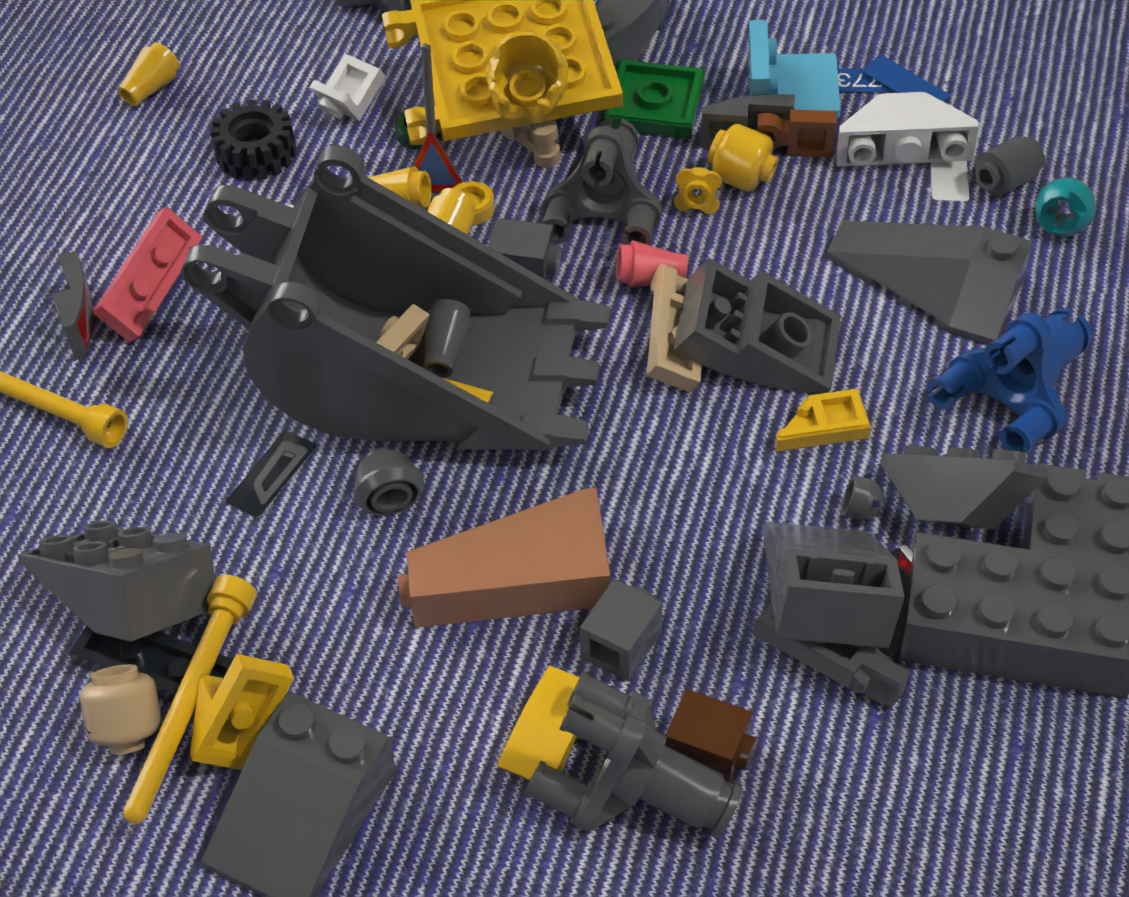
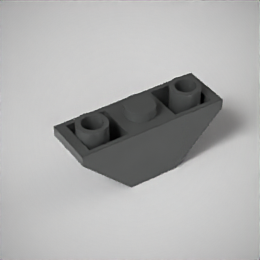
(962, 486)

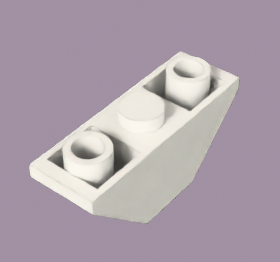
(906, 131)

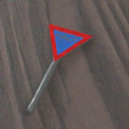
(432, 154)

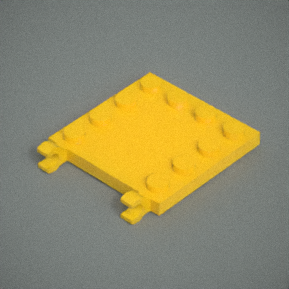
(466, 37)

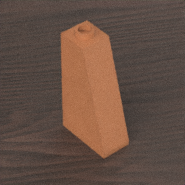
(512, 566)

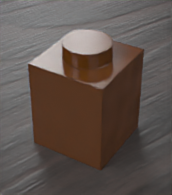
(713, 734)

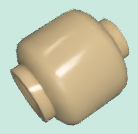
(120, 708)

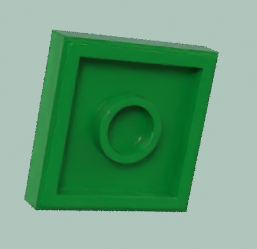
(658, 98)

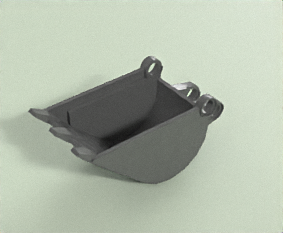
(347, 260)

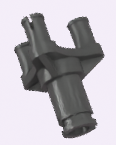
(605, 187)
(634, 768)

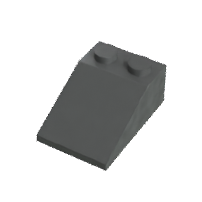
(299, 800)

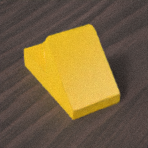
(236, 709)

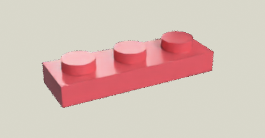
(147, 275)

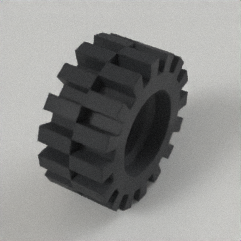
(250, 123)

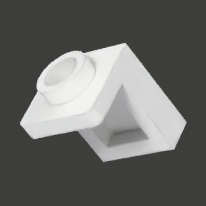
(349, 88)

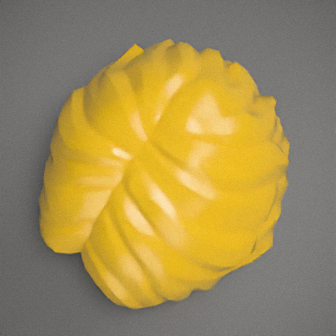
(527, 76)

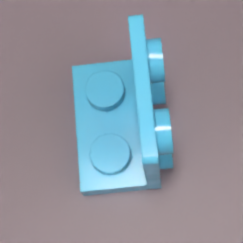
(807, 76)

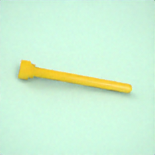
(100, 423)
(229, 602)

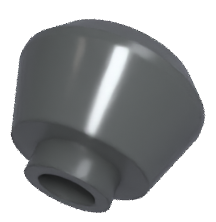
(387, 483)

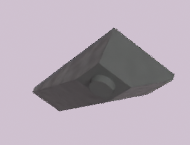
(950, 271)

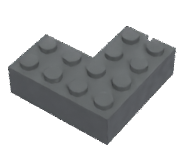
(1036, 610)

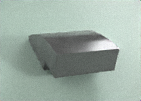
(757, 330)

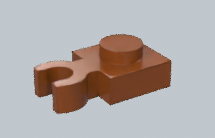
(803, 133)

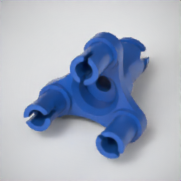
(1019, 373)

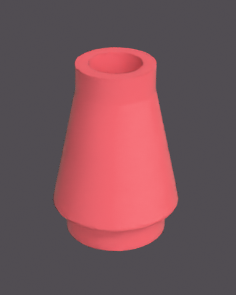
(639, 261)

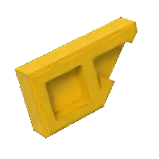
(825, 420)

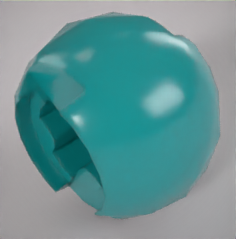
(1050, 212)

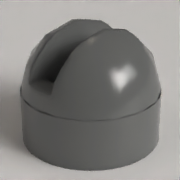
(859, 498)

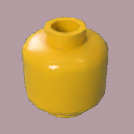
(742, 157)

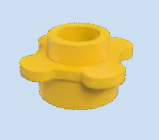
(701, 179)

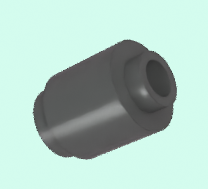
(1009, 165)

